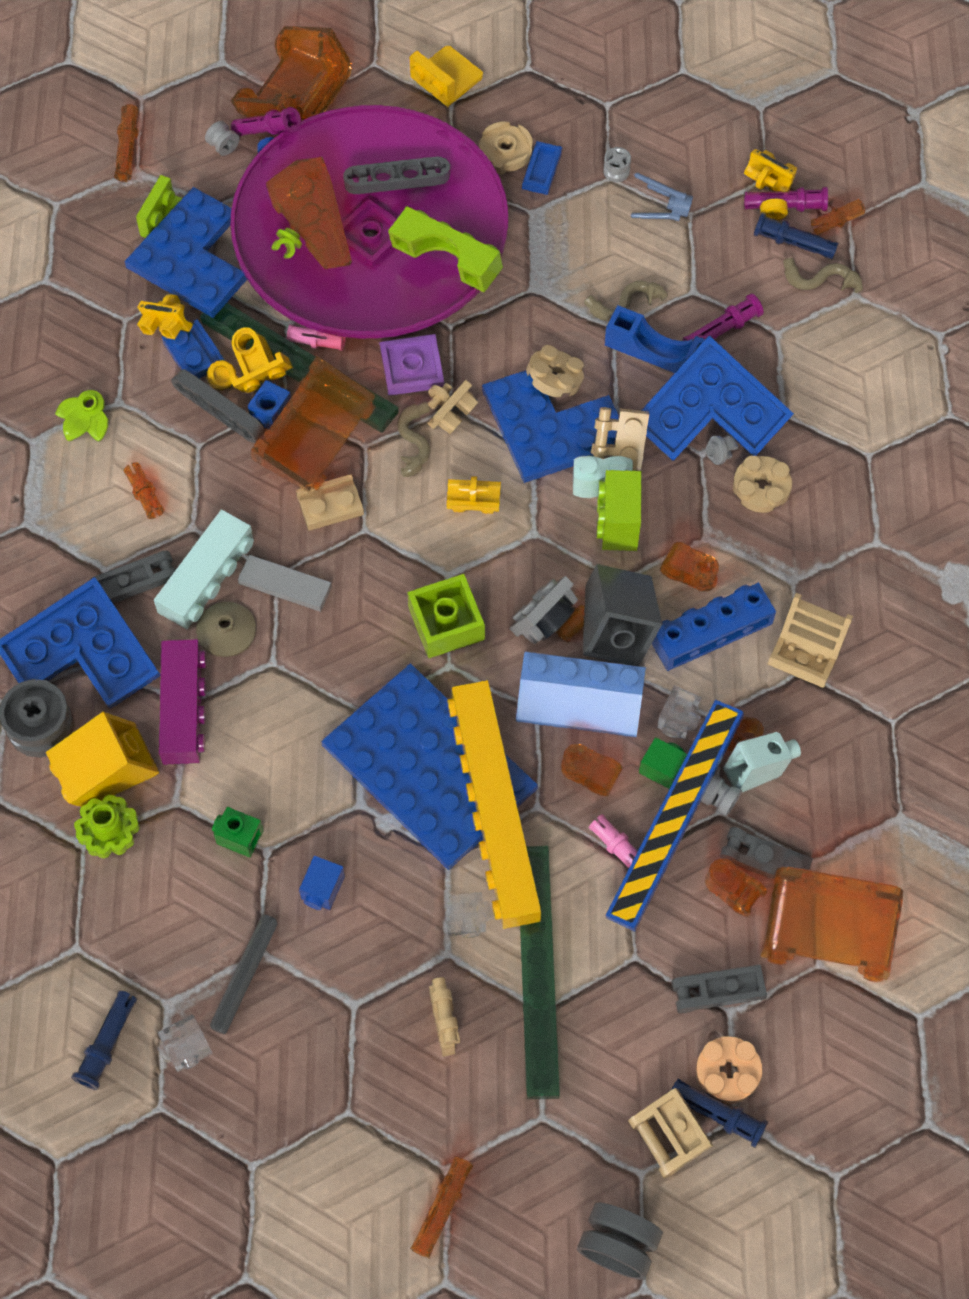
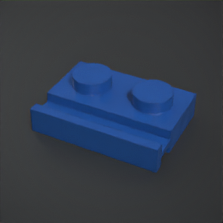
(193, 350)

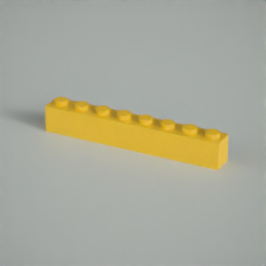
(495, 805)

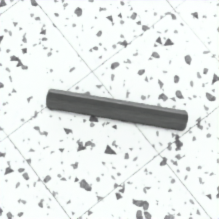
(243, 974)

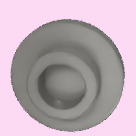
(719, 449)

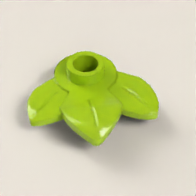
(82, 419)

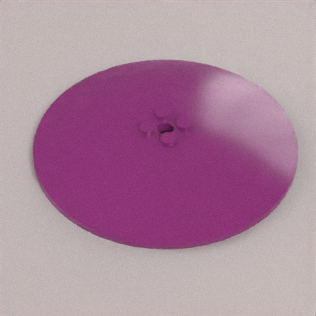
(383, 287)

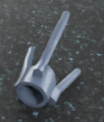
(678, 202)

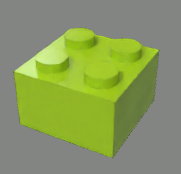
(619, 510)
(446, 616)

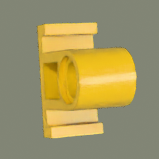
(256, 362)

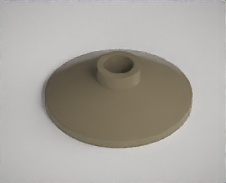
(229, 640)

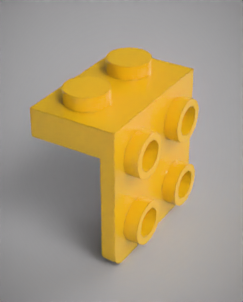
(445, 74)

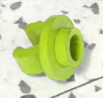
(289, 239)

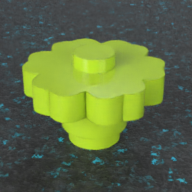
(106, 826)

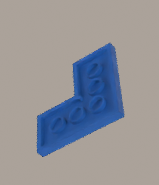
(178, 254)
(717, 389)
(536, 434)
(86, 631)

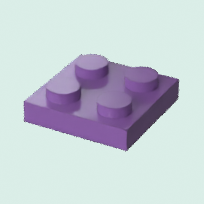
(411, 364)

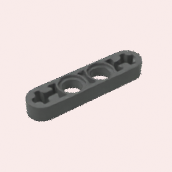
(395, 170)
(218, 405)

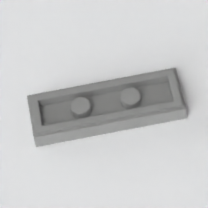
(284, 583)

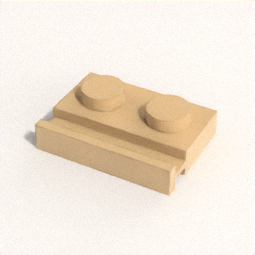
(332, 503)

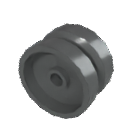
(35, 717)
(620, 1240)

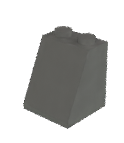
(619, 615)

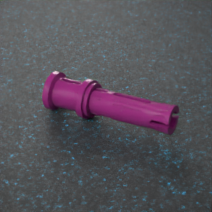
(273, 123)
(799, 199)
(733, 318)

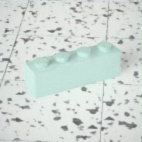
(204, 569)

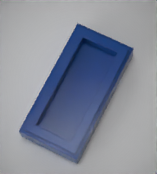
(542, 168)

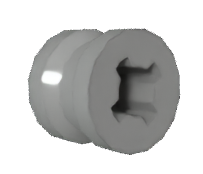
(222, 138)
(621, 159)

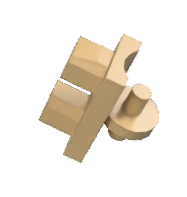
(461, 398)

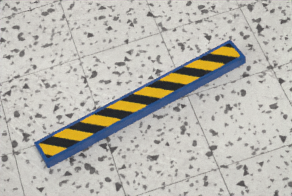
(674, 815)

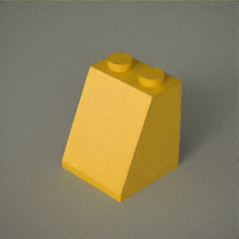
(101, 759)

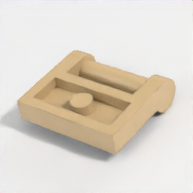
(680, 1128)

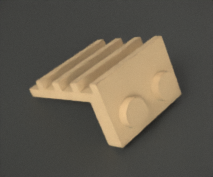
(809, 642)

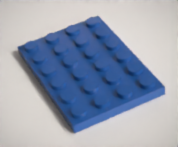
(409, 761)

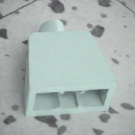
(760, 760)

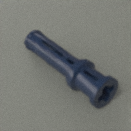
(782, 232)
(98, 1054)
(731, 1118)

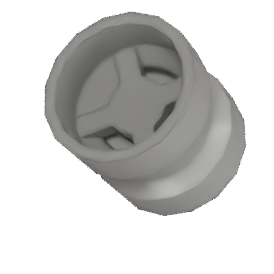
(721, 795)

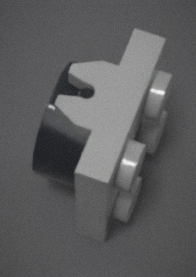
(546, 611)

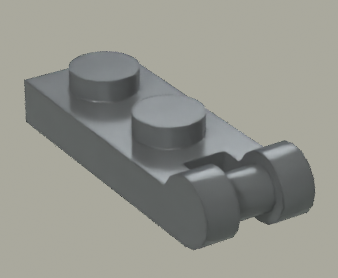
(137, 576)
(762, 855)
(720, 988)

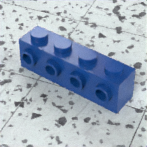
(713, 625)

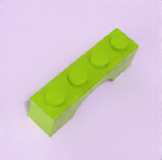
(418, 233)

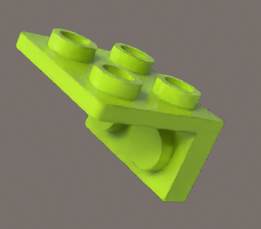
(156, 206)

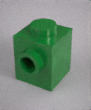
(662, 762)
(237, 831)

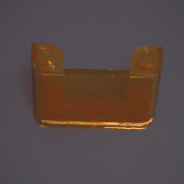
(306, 78)
(313, 426)
(832, 921)

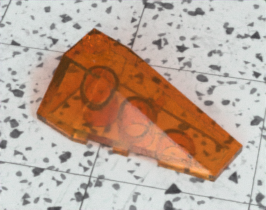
(308, 202)

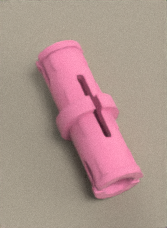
(299, 335)
(616, 842)

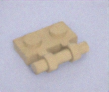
(630, 435)
(445, 1022)

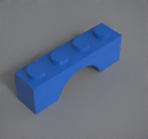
(635, 337)

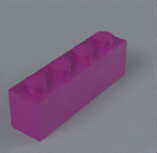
(181, 702)

